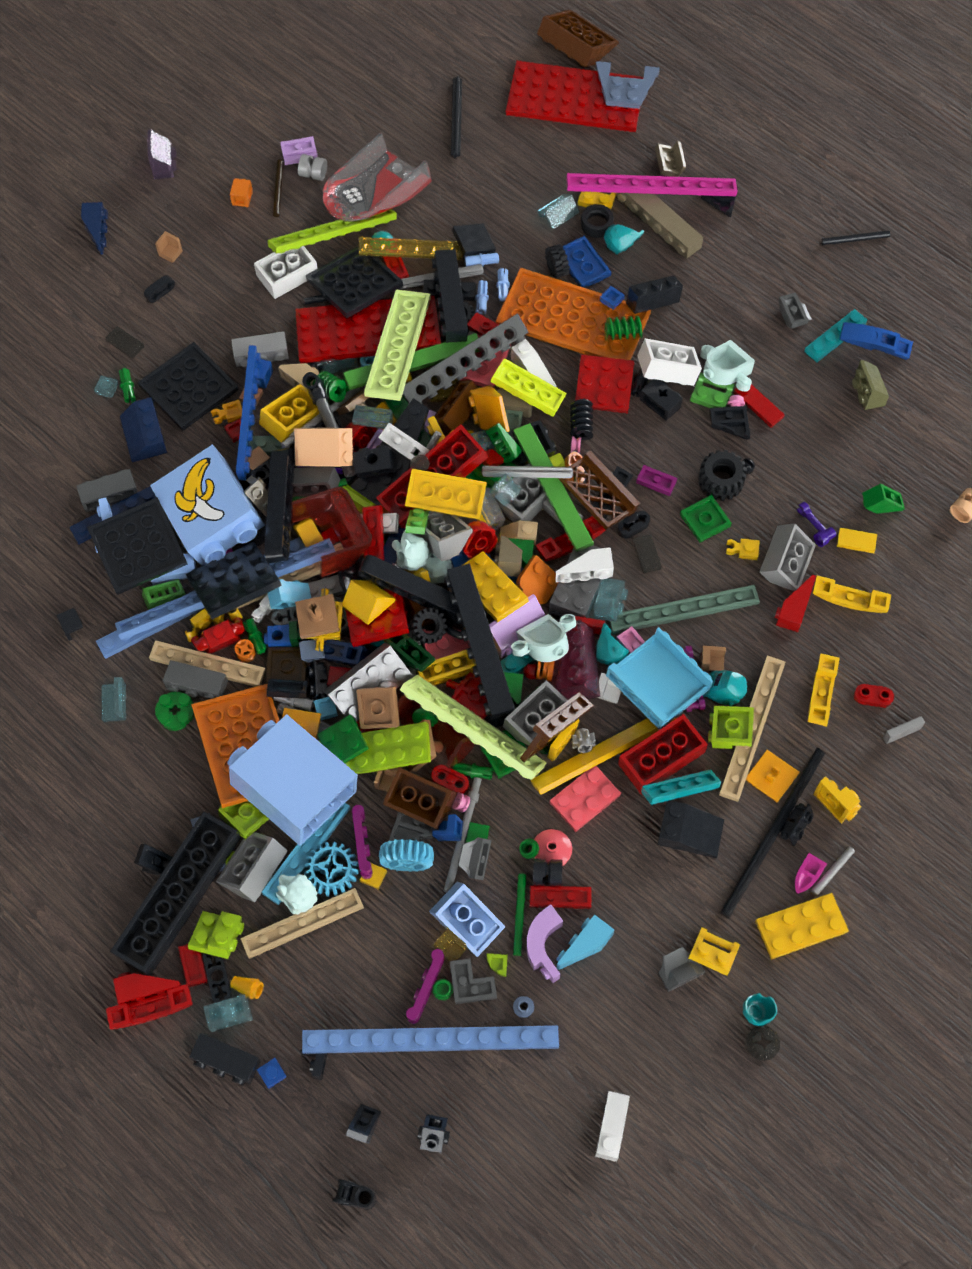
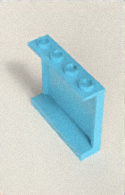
(660, 679)

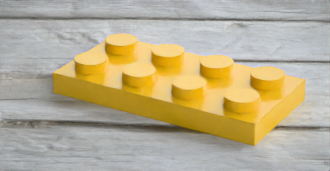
(445, 494)
(496, 589)
(801, 926)

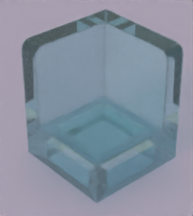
(505, 489)

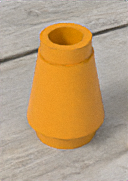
(249, 986)

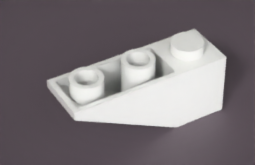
(593, 564)

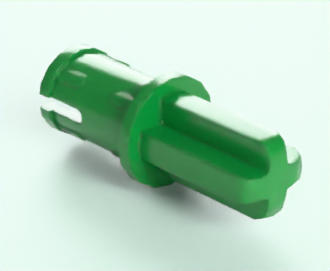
(127, 385)
(255, 636)
(474, 770)

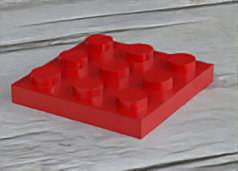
(605, 382)
(387, 625)

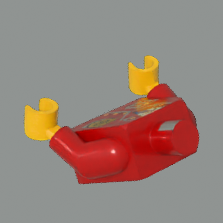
(218, 636)

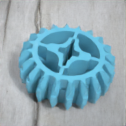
(406, 855)
(323, 867)

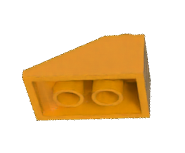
(488, 408)

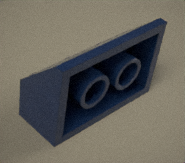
(142, 430)

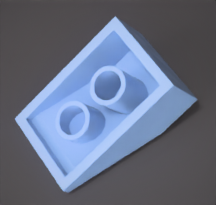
(467, 918)

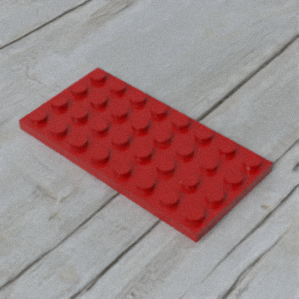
(566, 97)
(328, 334)

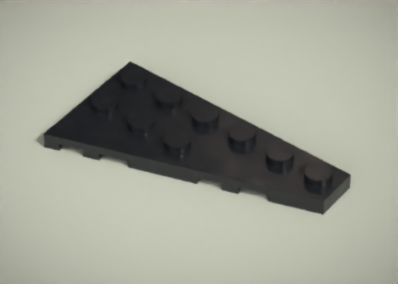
(411, 423)

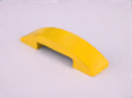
(850, 597)
(822, 690)

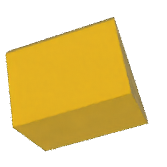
(366, 600)

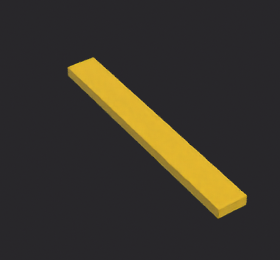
(598, 754)

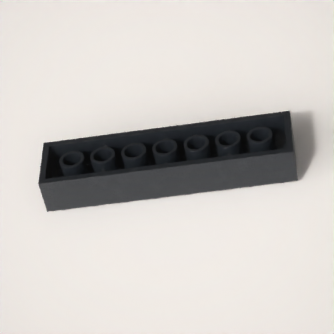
(176, 894)

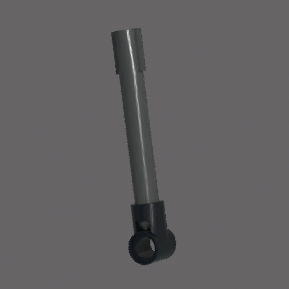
(319, 398)

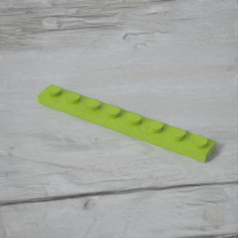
(326, 232)

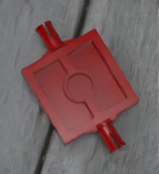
(468, 695)

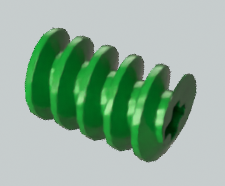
(623, 327)
(334, 386)

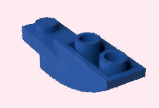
(876, 338)

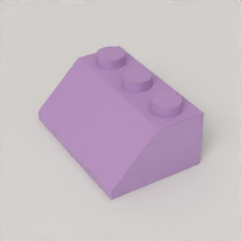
(505, 630)

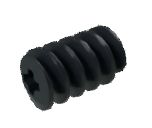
(581, 419)

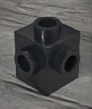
(433, 1133)

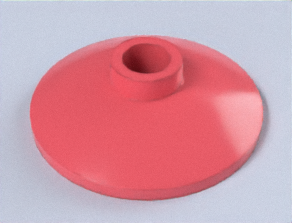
(560, 840)

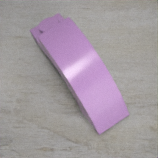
(540, 929)

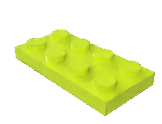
(528, 387)

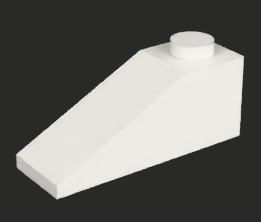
(527, 358)
(612, 1126)

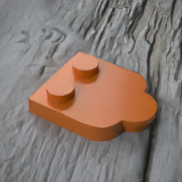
(537, 579)

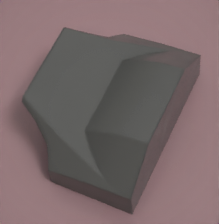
(793, 311)
(475, 857)
(679, 969)

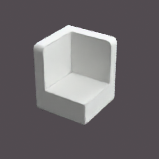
(608, 689)

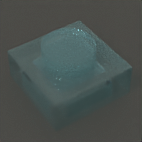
(106, 386)

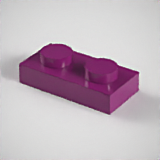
(656, 480)

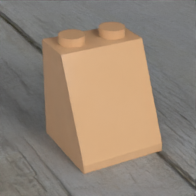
(323, 447)

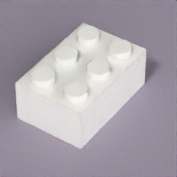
(285, 270)
(669, 362)

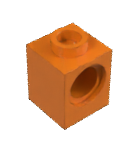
(241, 192)

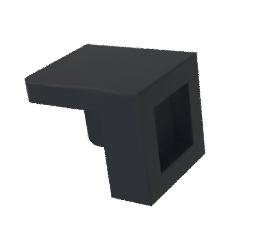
(70, 622)

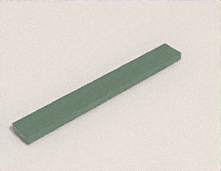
(685, 609)

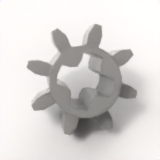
(583, 740)

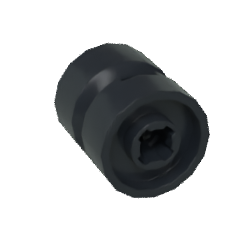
(547, 872)

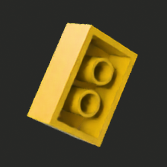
(288, 413)

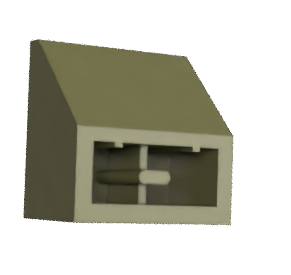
(870, 386)

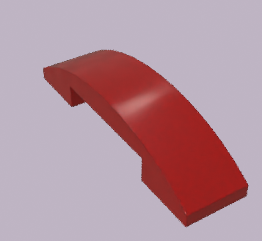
(561, 546)
(150, 1008)

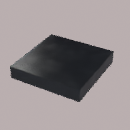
(473, 239)

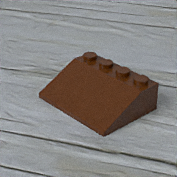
(576, 37)

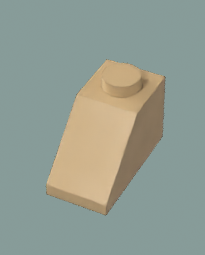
(295, 372)
(520, 530)

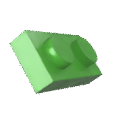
(417, 521)

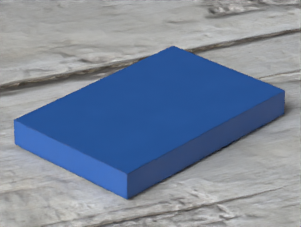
(585, 263)

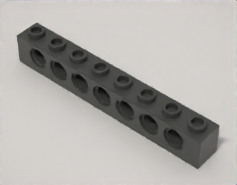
(513, 325)

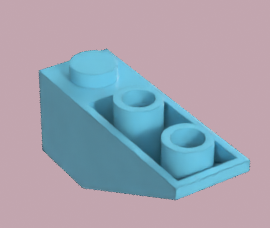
(590, 941)

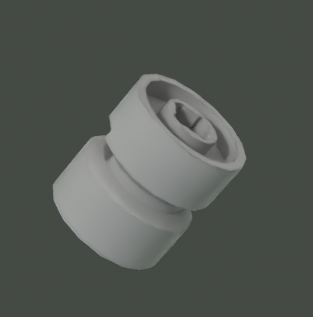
(312, 167)

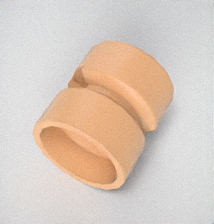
(962, 507)

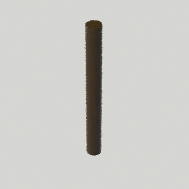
(278, 188)

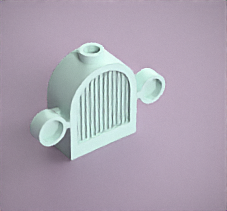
(727, 365)
(544, 638)

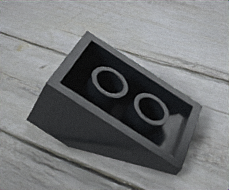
(690, 829)

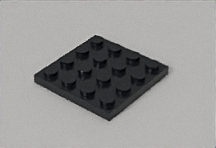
(354, 281)
(188, 386)
(137, 546)
(233, 580)

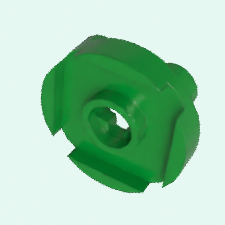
(182, 717)

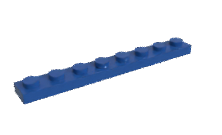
(248, 417)

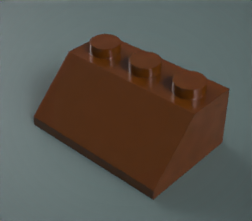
(419, 798)

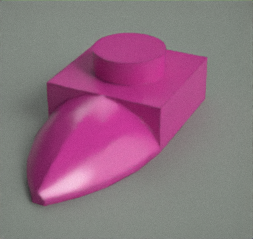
(809, 873)

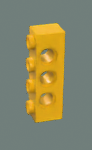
(447, 668)

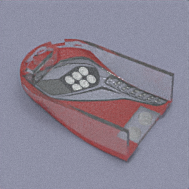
(373, 183)

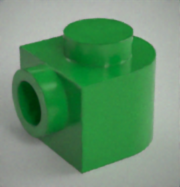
(421, 714)

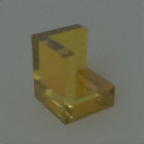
(450, 945)

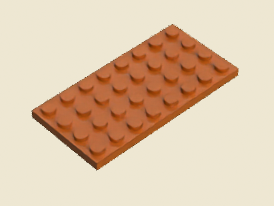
(568, 315)

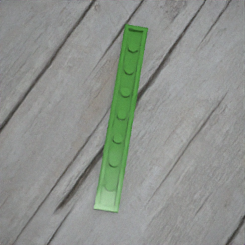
(422, 359)
(554, 489)

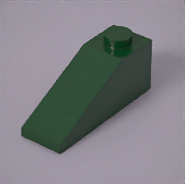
(410, 652)

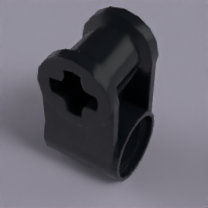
(350, 1194)

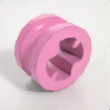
(575, 444)
(461, 802)

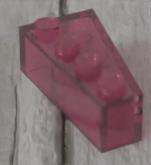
(579, 666)

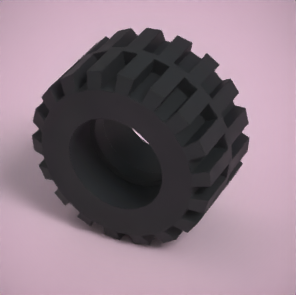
(727, 463)

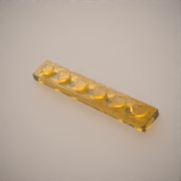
(405, 247)

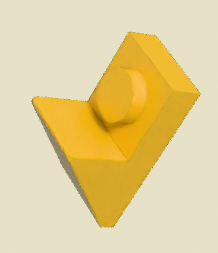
(307, 532)
(202, 620)

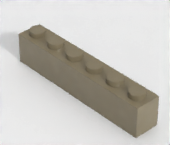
(664, 222)

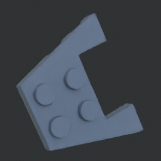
(625, 91)

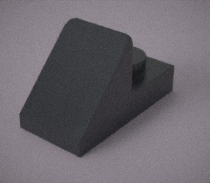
(152, 860)
(318, 1065)
(363, 1124)

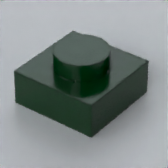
(294, 634)

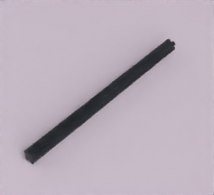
(772, 834)

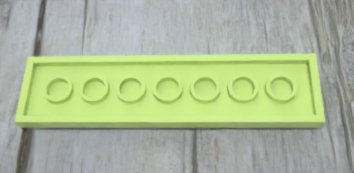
(397, 345)
(473, 726)

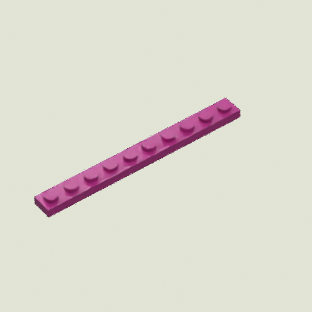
(651, 184)

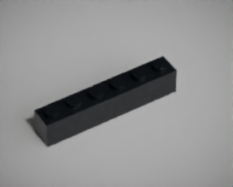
(450, 296)

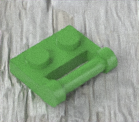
(710, 397)

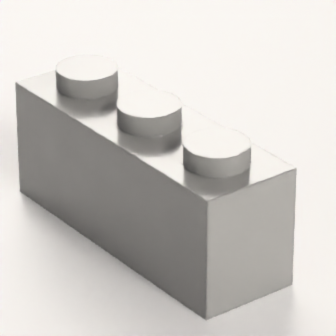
(271, 346)

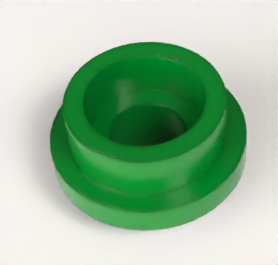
(524, 848)

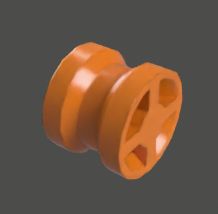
(245, 646)

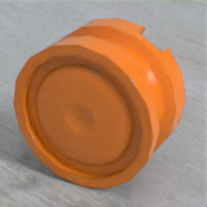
(547, 673)

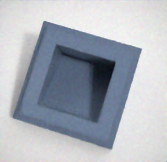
(308, 651)

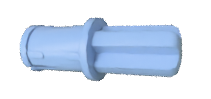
(481, 259)
(502, 284)
(481, 297)

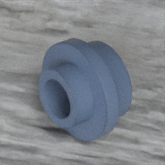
(523, 1013)

